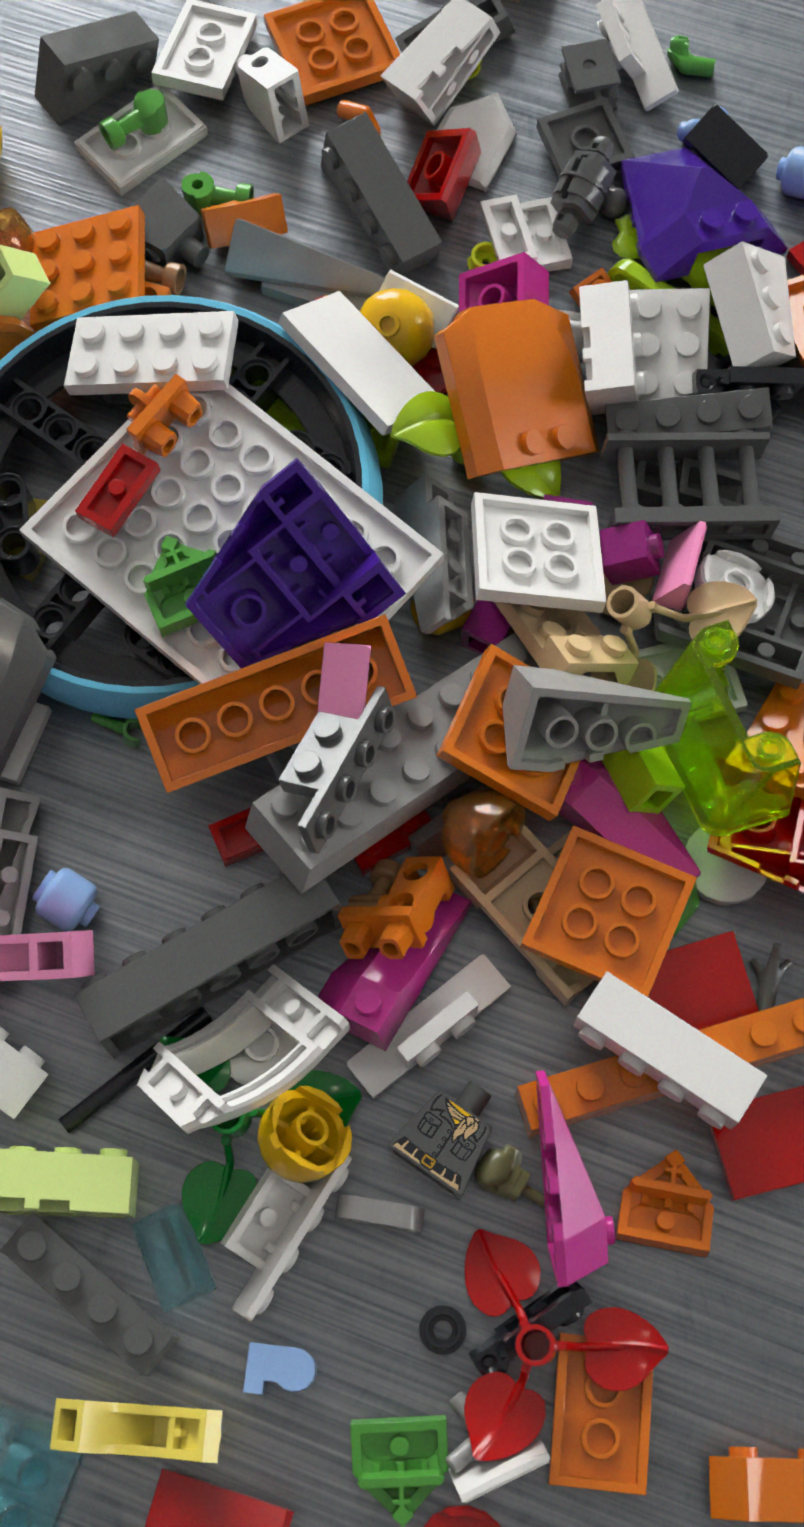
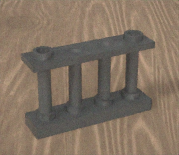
(722, 522)

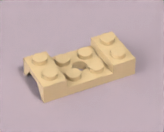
(569, 641)
(505, 900)

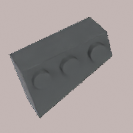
(92, 63)

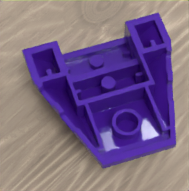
(688, 210)
(290, 573)

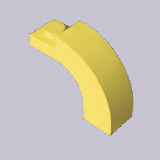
(136, 1430)

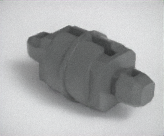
(582, 187)

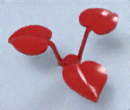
(498, 1410)

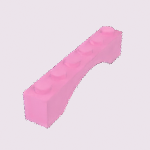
(47, 955)

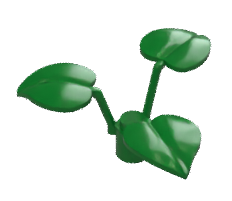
(217, 1193)

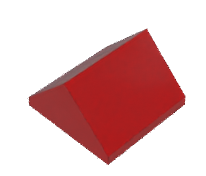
(444, 170)

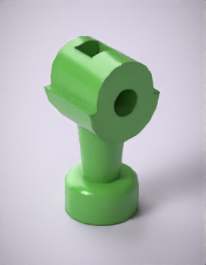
(148, 116)
(201, 193)

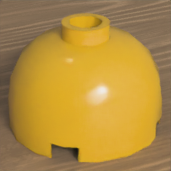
(402, 321)
(303, 1135)

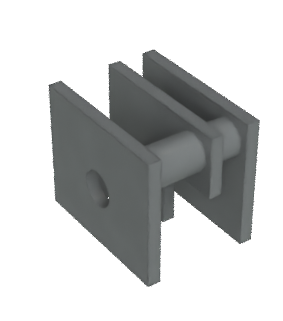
(589, 73)

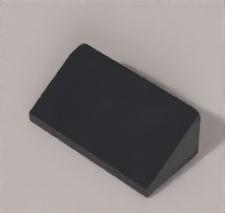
(726, 147)

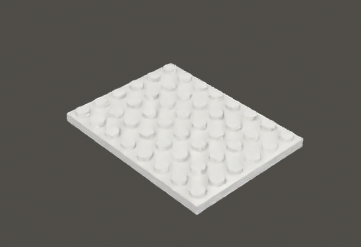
(199, 501)

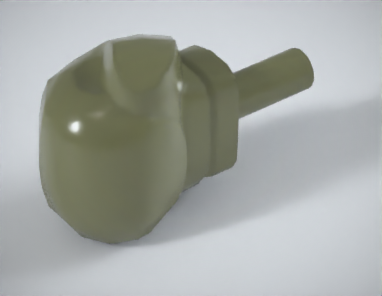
(502, 1175)

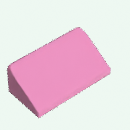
(679, 567)
(344, 679)

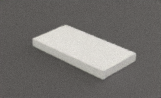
(354, 357)

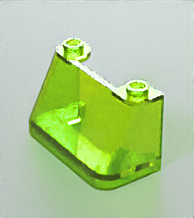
(726, 774)

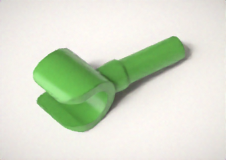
(119, 727)

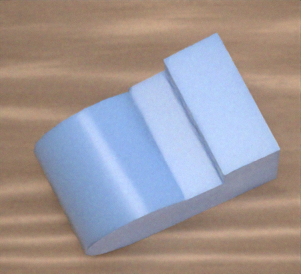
(288, 1366)

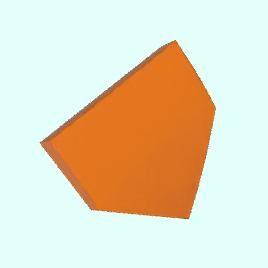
(667, 1209)

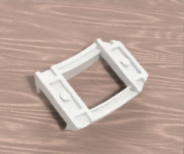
(278, 1001)

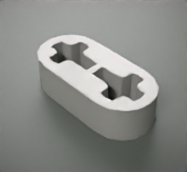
(379, 1213)

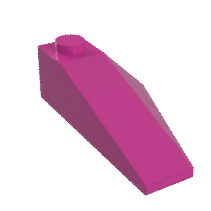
(504, 281)
(598, 808)
(380, 991)
(573, 1214)

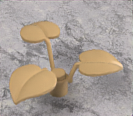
(706, 604)

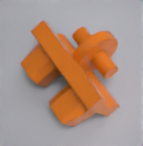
(156, 411)

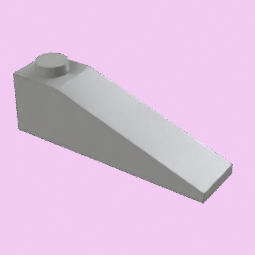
(573, 717)

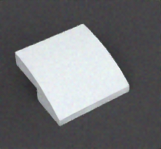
(527, 229)

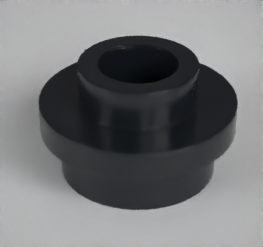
(427, 1335)

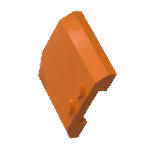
(515, 387)

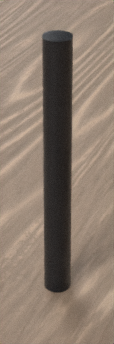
(129, 1074)

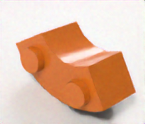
(756, 1487)

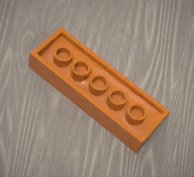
(259, 706)

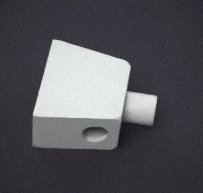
(273, 93)

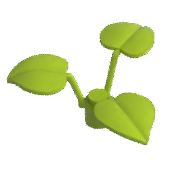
(430, 427)

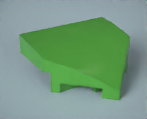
(173, 582)
(399, 1460)

